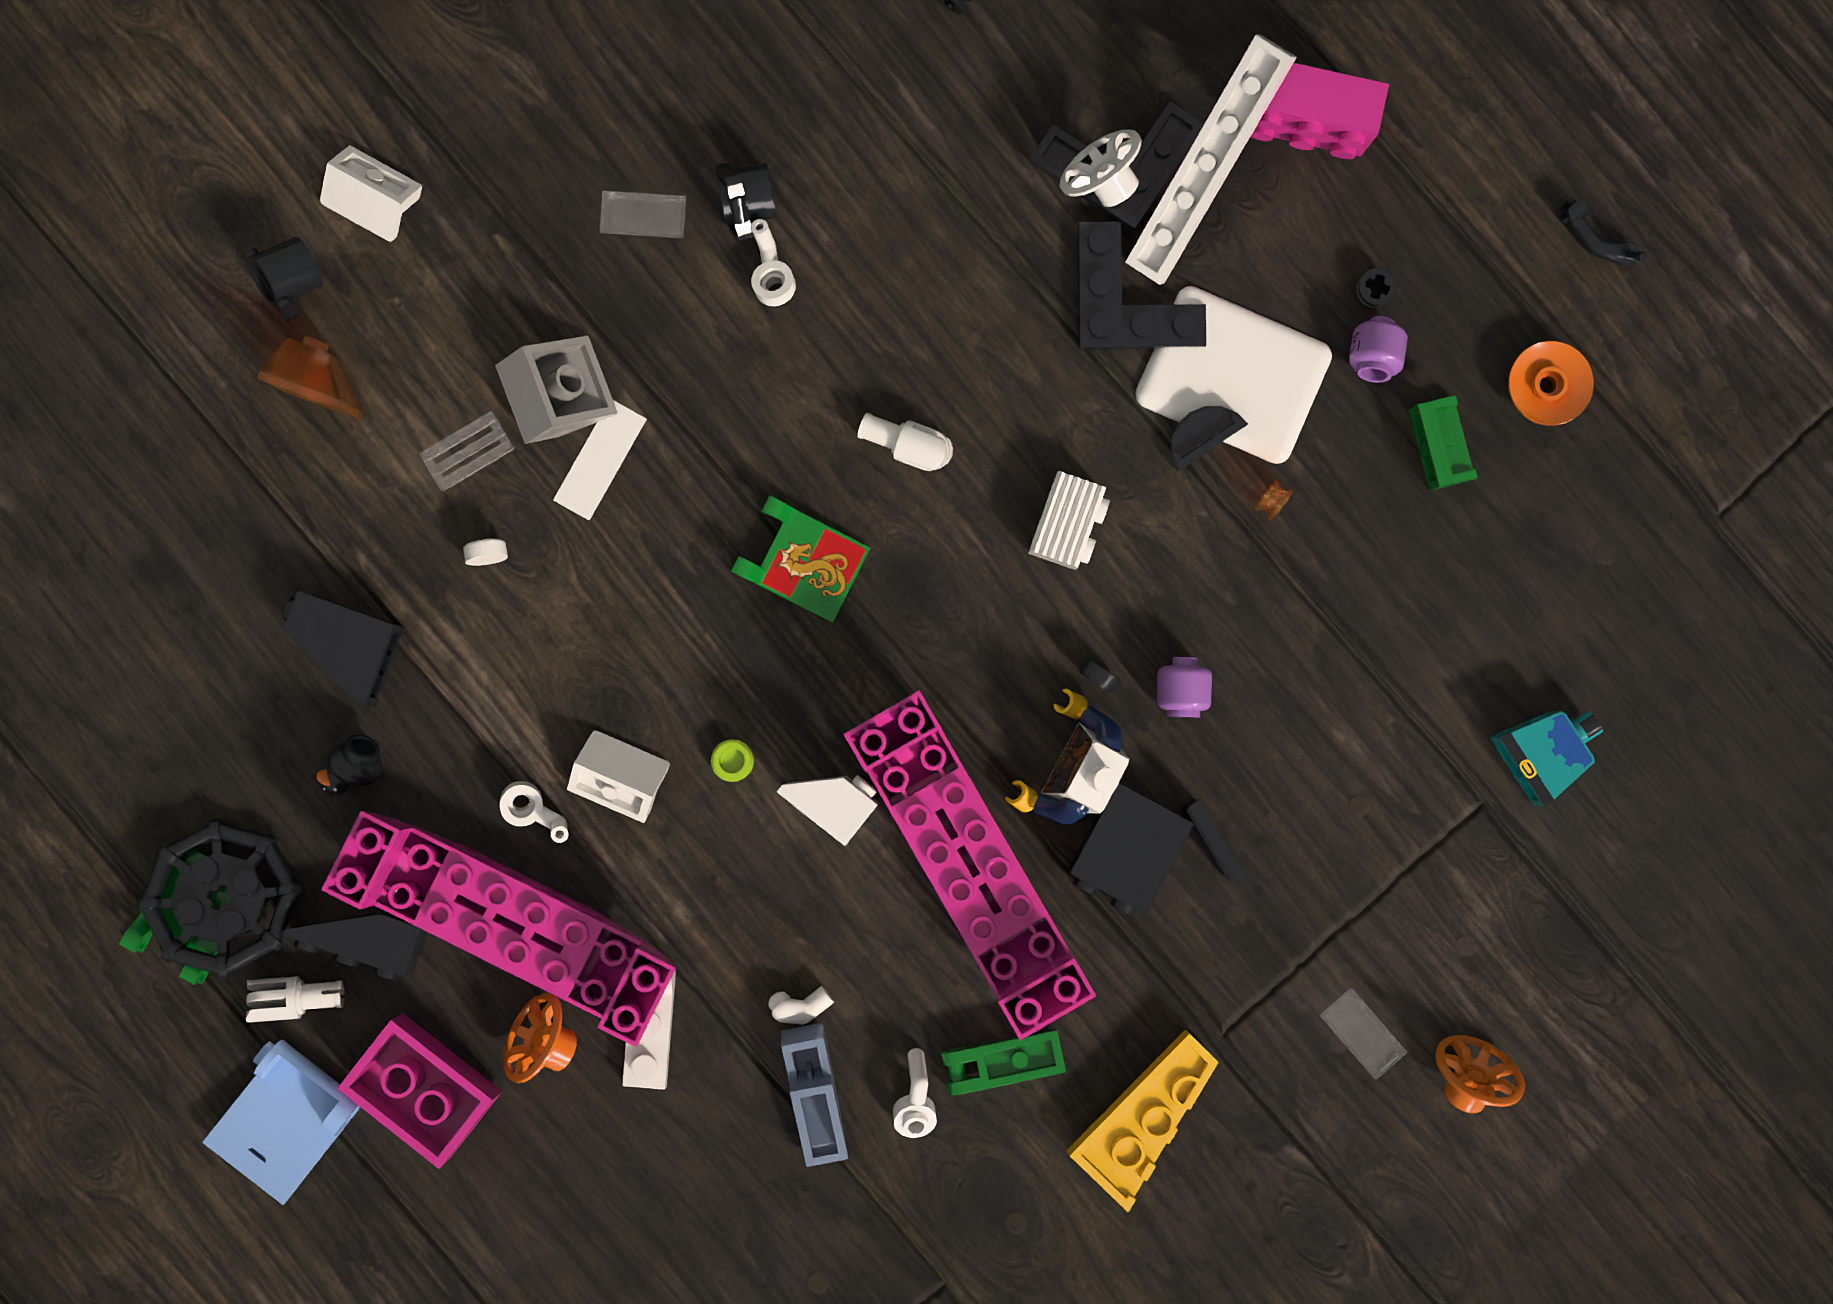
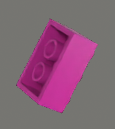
(1324, 111)
(419, 1090)

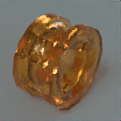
(1273, 499)

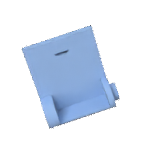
(282, 1121)

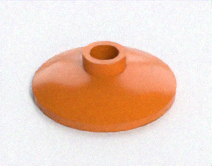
(1566, 371)

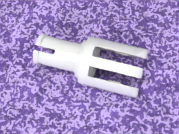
(908, 442)
(290, 997)

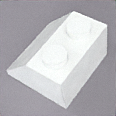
(833, 803)

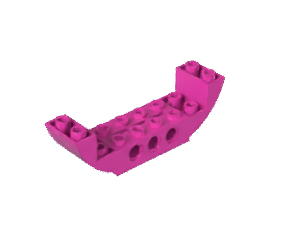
(970, 865)
(503, 920)

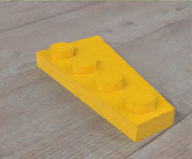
(1135, 1128)

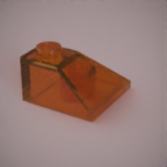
(311, 375)

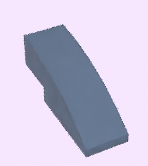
(814, 1094)

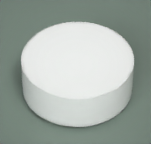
(485, 552)

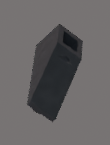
(371, 939)

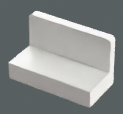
(368, 192)
(617, 776)

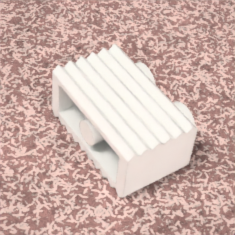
(1068, 520)

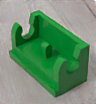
(1441, 443)

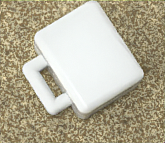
(1247, 367)

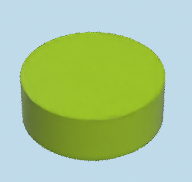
(732, 760)

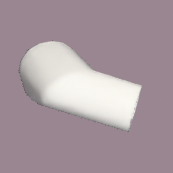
(799, 1011)

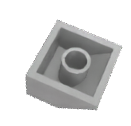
(555, 388)

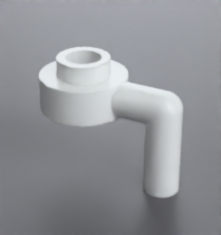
(771, 270)
(533, 811)
(915, 1113)

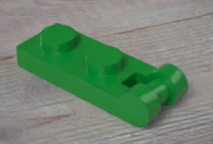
(1004, 1062)

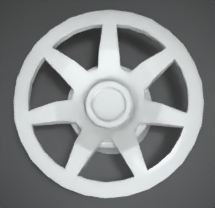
(1108, 173)

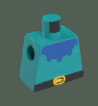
(1548, 752)

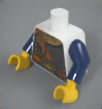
(1085, 771)

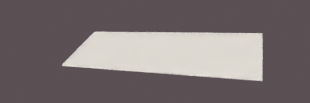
(599, 461)

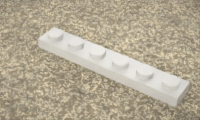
(1210, 158)

